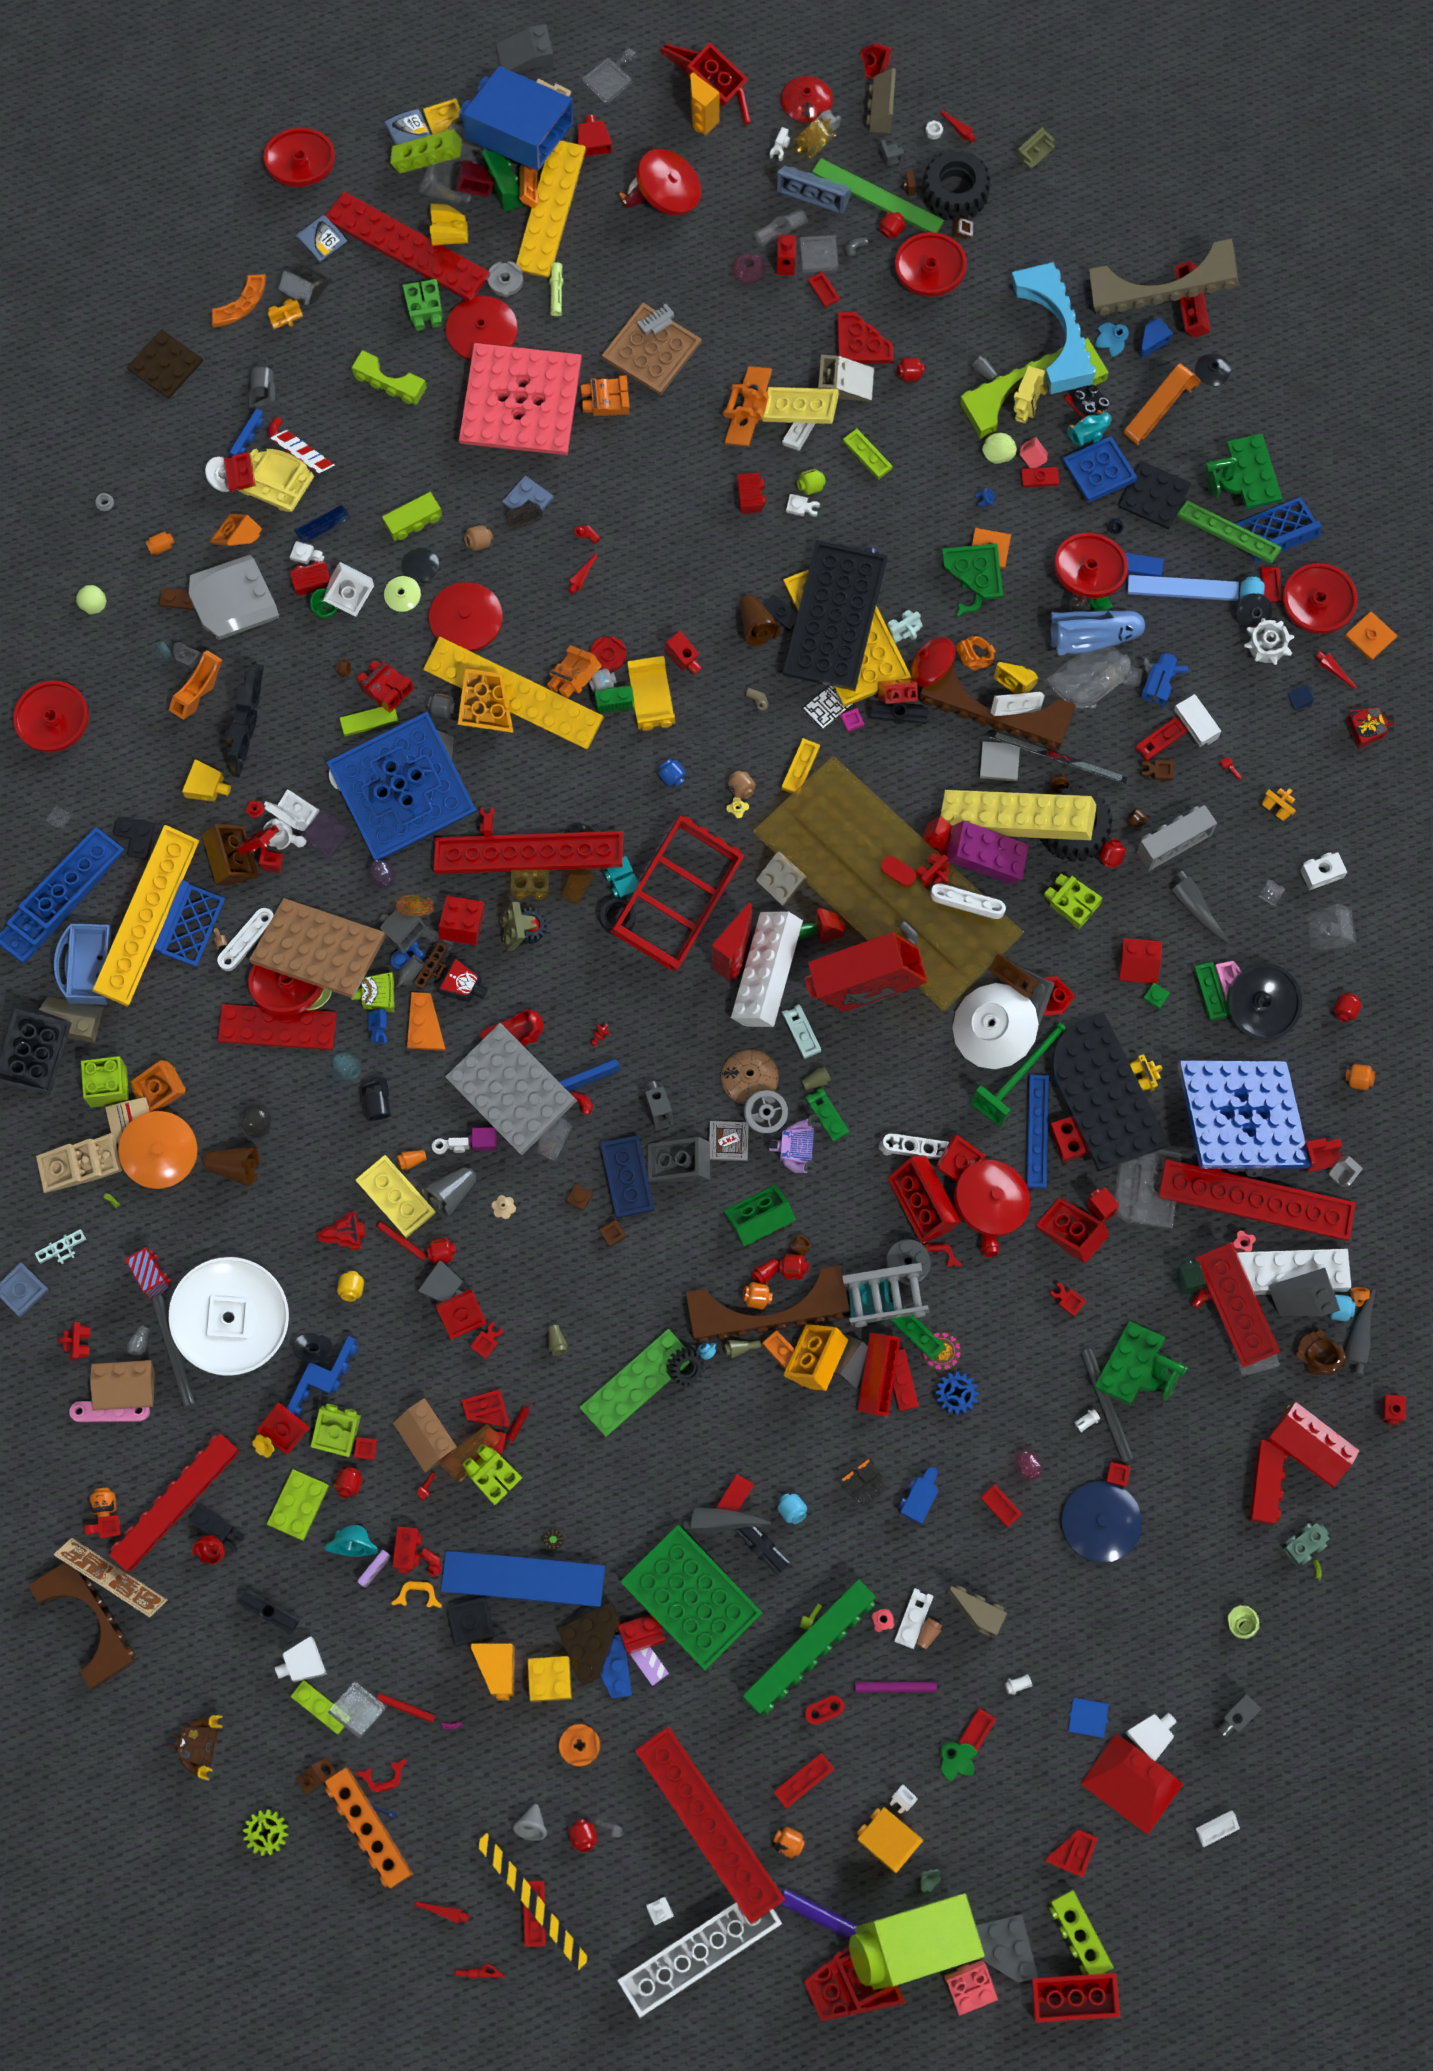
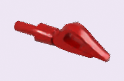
(475, 1973)

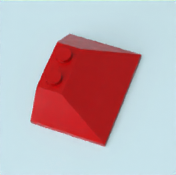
(1132, 1783)

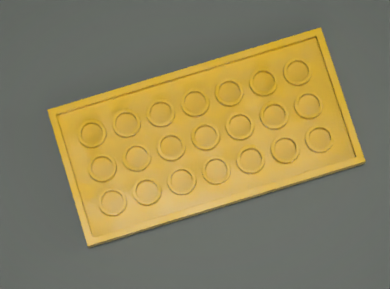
(881, 655)

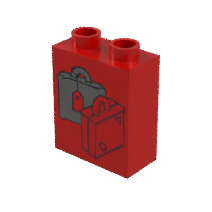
(866, 972)

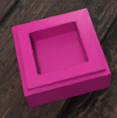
(852, 720)

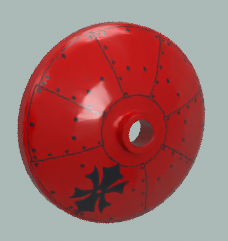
(805, 106)

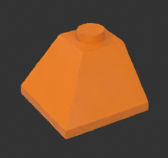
(237, 530)

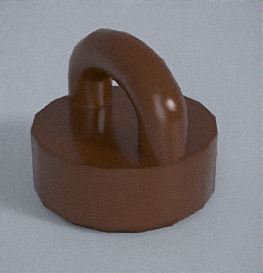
(1134, 817)
(800, 1245)

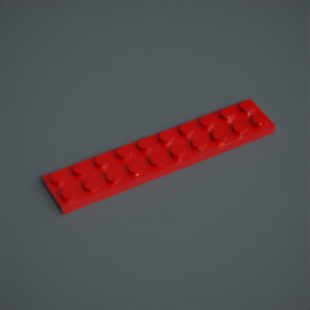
(407, 246)
(528, 852)
(1256, 1200)
(710, 1826)

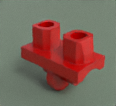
(937, 873)
(76, 1350)

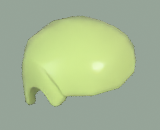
(91, 599)
(1249, 1627)

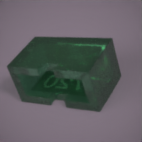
(1190, 1277)

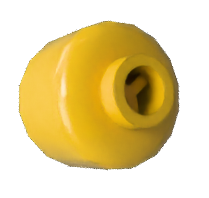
(350, 1286)

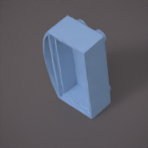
(82, 965)

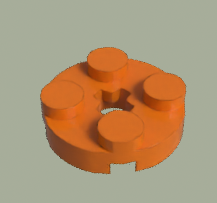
(587, 1736)

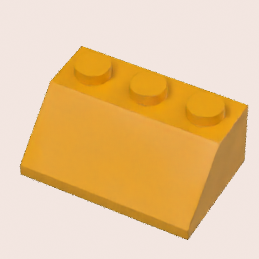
(704, 105)
(816, 1356)

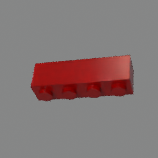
(1193, 308)
(1267, 1483)

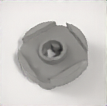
(509, 287)

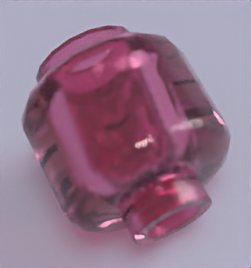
(1029, 1466)

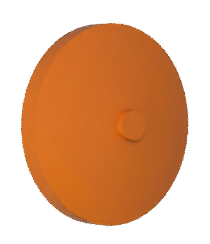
(157, 1150)

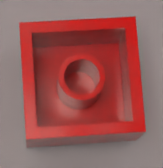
(461, 920)

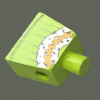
(377, 992)

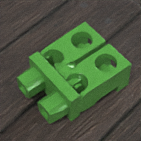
(425, 309)

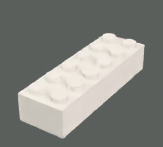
(766, 969)
(1277, 1266)

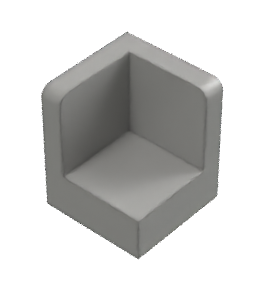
(1345, 1171)

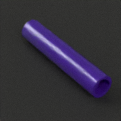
(818, 1914)

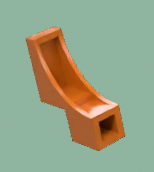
(201, 682)

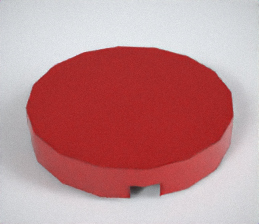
(609, 659)

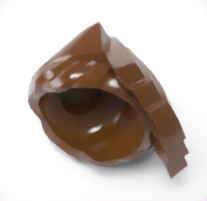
(1320, 1353)

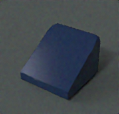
(1301, 697)

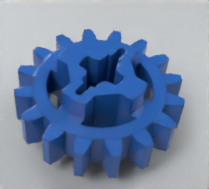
(953, 1384)

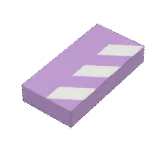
(374, 1568)
(650, 1665)

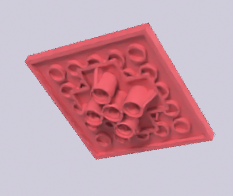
(498, 376)

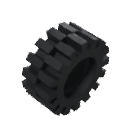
(692, 1374)

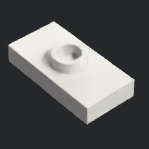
(1217, 1828)

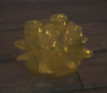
(815, 137)

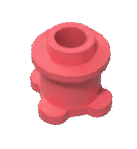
(1245, 1239)
(883, 1626)

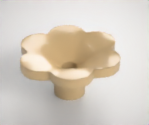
(504, 1211)

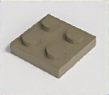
(781, 878)

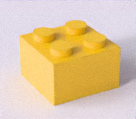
(549, 1679)

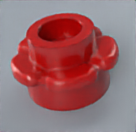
(254, 813)

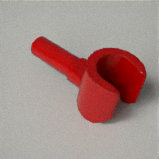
(1227, 763)
(422, 1491)

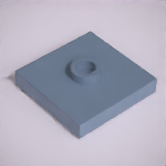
(21, 1289)

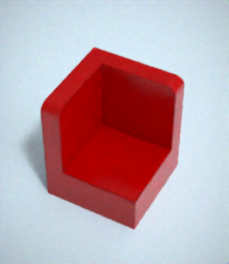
(270, 861)

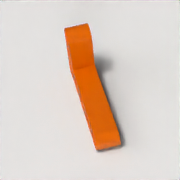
(1179, 380)

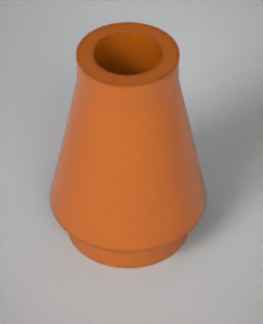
(409, 1159)

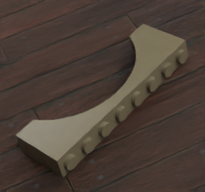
(1213, 274)

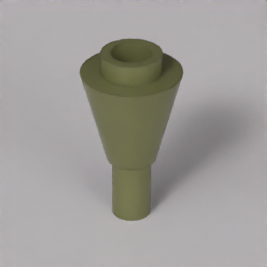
(735, 1348)

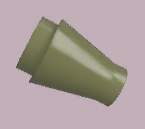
(817, 1078)
(557, 1343)

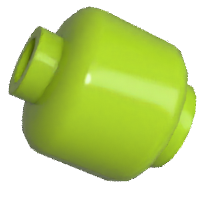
(811, 481)

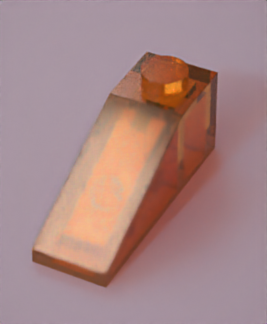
(468, 1449)

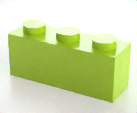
(412, 516)

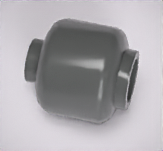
(442, 705)

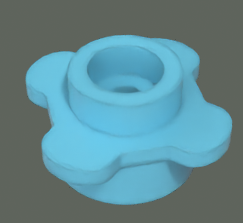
(706, 1350)

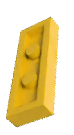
(801, 765)

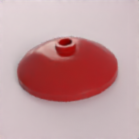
(932, 661)

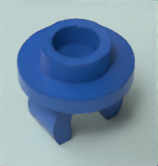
(988, 497)

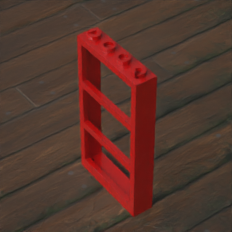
(644, 946)

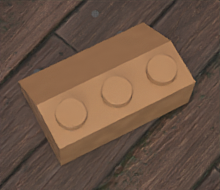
(122, 1385)
(424, 1435)

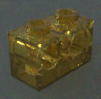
(530, 878)

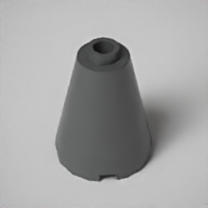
(449, 1191)

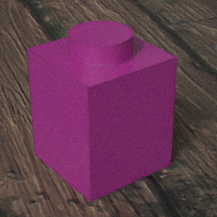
(483, 1139)

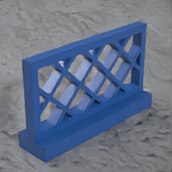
(1286, 539)
(173, 918)

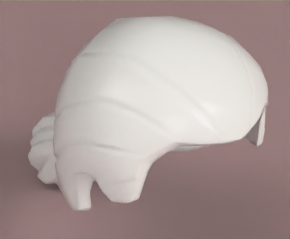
(284, 836)

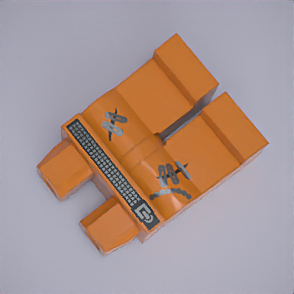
(608, 397)
(573, 672)

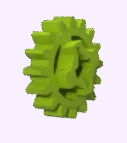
(262, 1821)

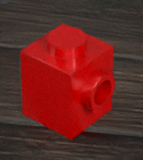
(1393, 1409)

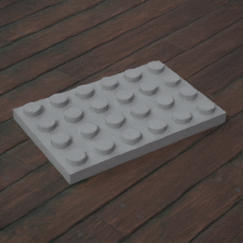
(511, 1088)

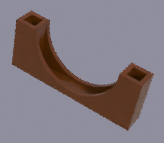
(112, 1652)

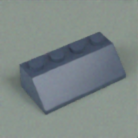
(813, 189)

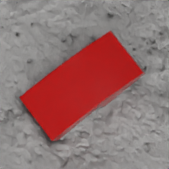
(736, 1494)

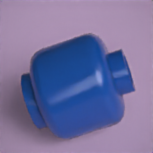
(672, 773)

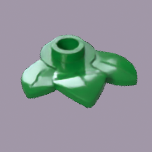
(958, 1763)

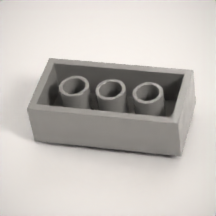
(1176, 837)

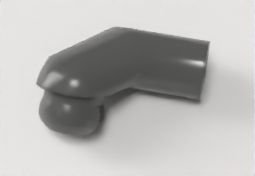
(855, 243)
(911, 934)

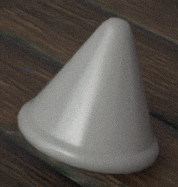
(531, 1825)

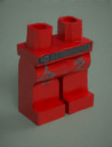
(385, 685)

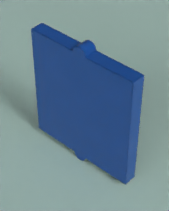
(1088, 1717)

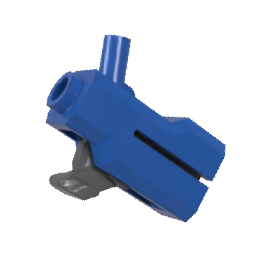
(1158, 678)

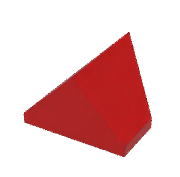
(875, 59)
(1059, 998)

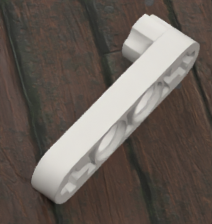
(918, 1146)

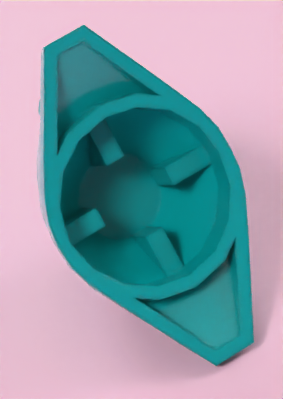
(352, 1542)

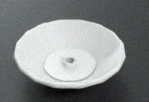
(1004, 1041)

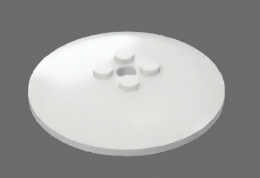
(236, 1288)

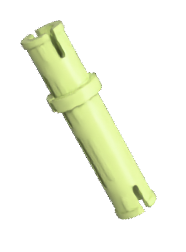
(556, 283)

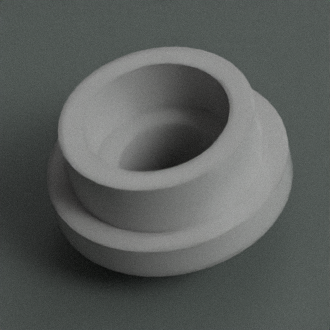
(104, 497)

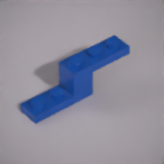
(321, 1378)

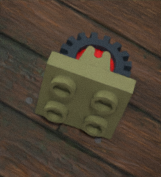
(521, 926)

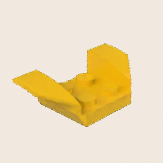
(447, 225)

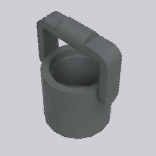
(261, 386)

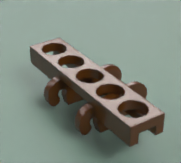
(431, 958)

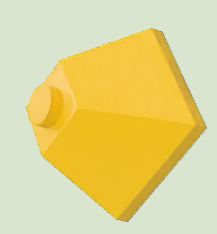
(1015, 677)

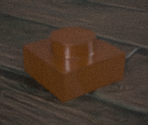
(909, 183)
(579, 1197)
(612, 1233)

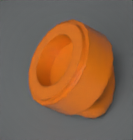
(1361, 1294)

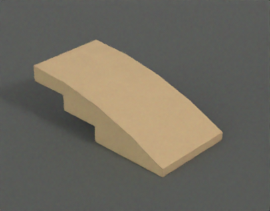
(79, 1163)

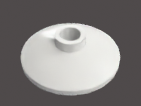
(213, 470)

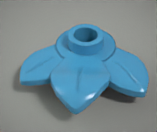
(1110, 339)

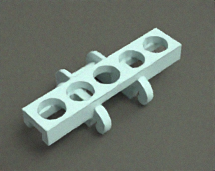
(56, 1251)

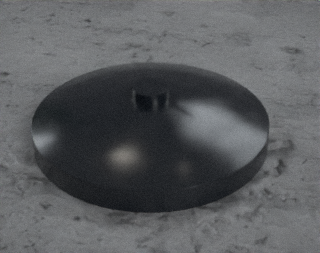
(1264, 1001)

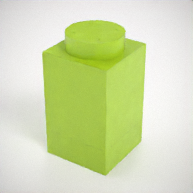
(915, 1943)

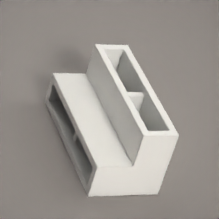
(1197, 720)

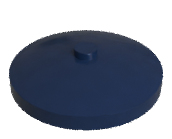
(1101, 1522)

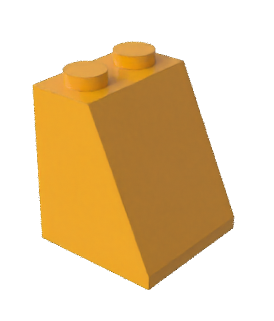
(497, 1667)
(888, 1839)

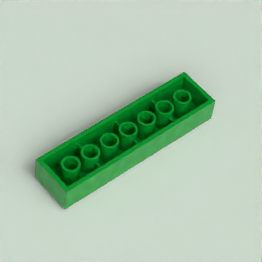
(808, 1648)

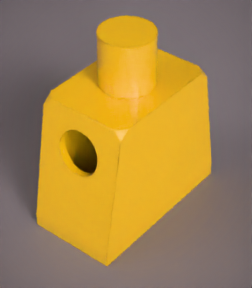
(205, 783)

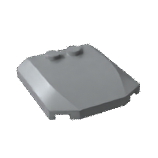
(232, 597)

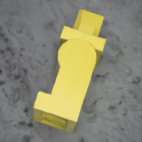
(1029, 391)

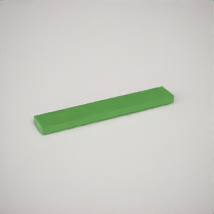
(1229, 532)

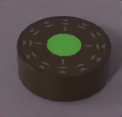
(553, 1539)

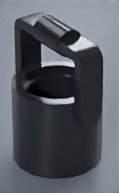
(375, 1103)

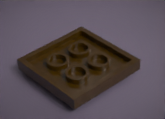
(165, 364)

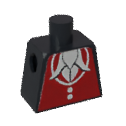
(462, 983)

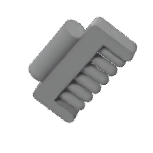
(658, 324)

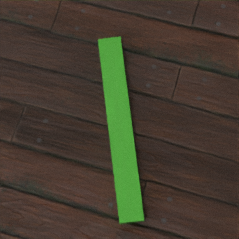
(879, 197)

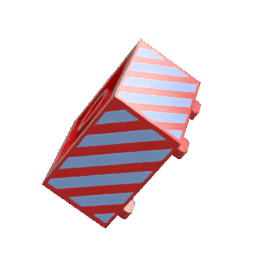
(148, 1273)

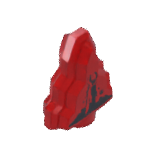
(345, 1232)

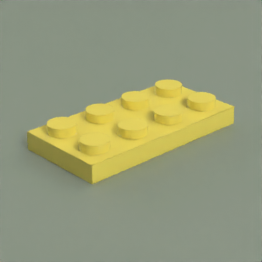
(801, 405)
(395, 1196)

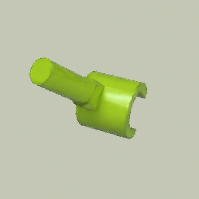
(806, 1622)

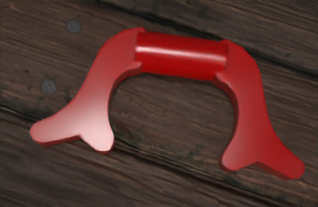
(946, 1248)
(385, 1785)

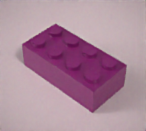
(987, 852)

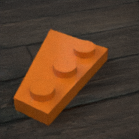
(423, 1024)

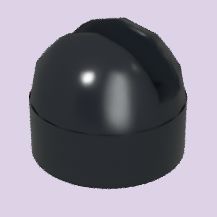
(1119, 524)

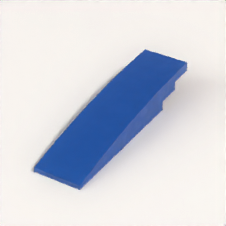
(59, 895)
(523, 1579)

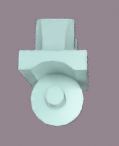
(906, 628)

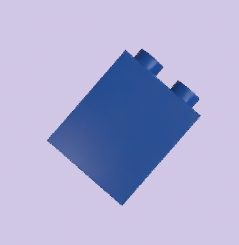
(517, 117)

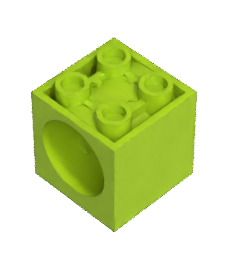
(104, 1081)

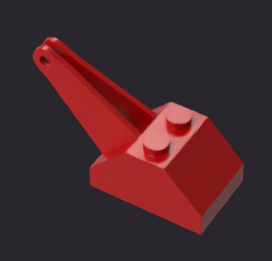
(710, 67)

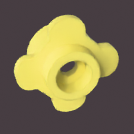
(738, 813)

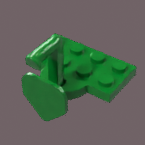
(1245, 472)
(1138, 1366)

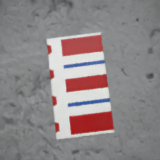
(302, 451)

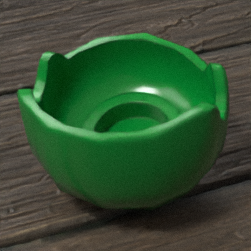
(317, 602)

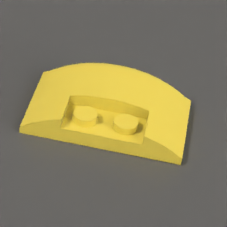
(278, 478)

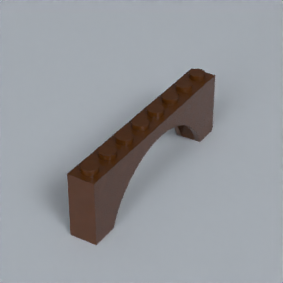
(1043, 726)
(714, 1320)

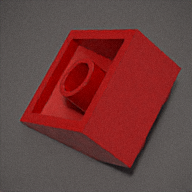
(1140, 961)

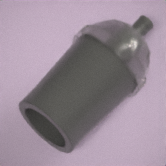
(409, 971)

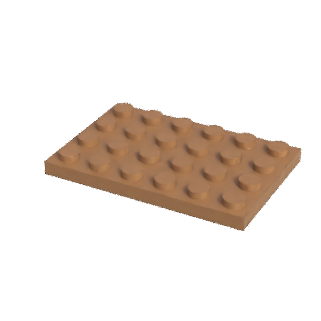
(318, 948)

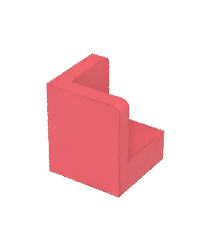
(1033, 453)

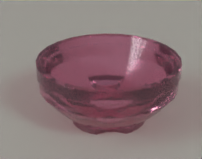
(748, 274)

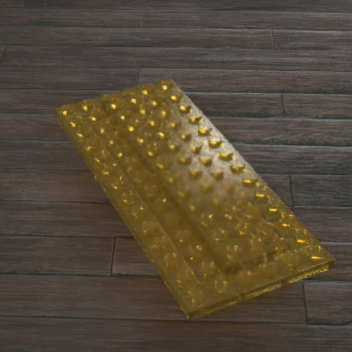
(838, 840)

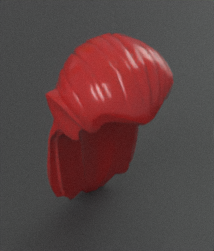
(523, 1026)

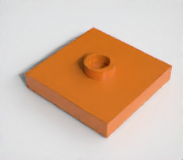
(984, 537)
(1371, 636)

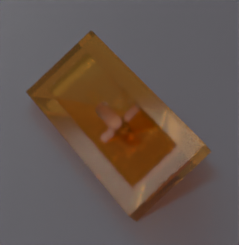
(577, 885)

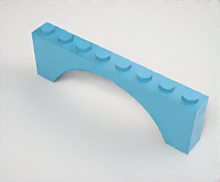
(1044, 286)

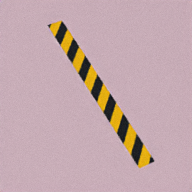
(532, 1901)

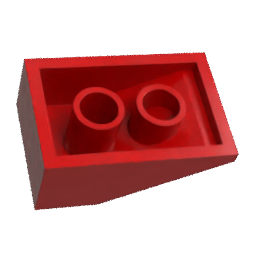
(1073, 1230)

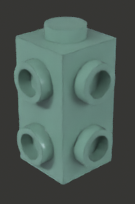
(1312, 1539)

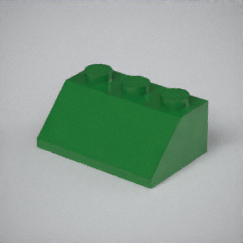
(505, 182)
(760, 1215)

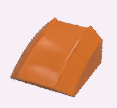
(159, 1085)

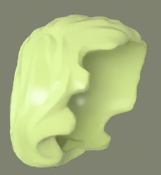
(999, 448)

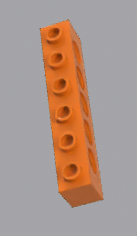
(400, 1870)

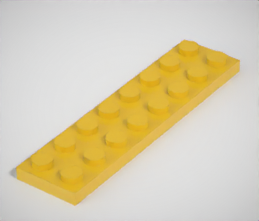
(550, 215)

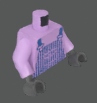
(797, 1146)

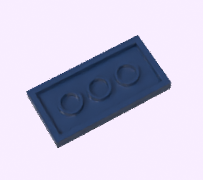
(627, 1176)

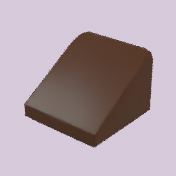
(962, 228)

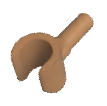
(220, 940)

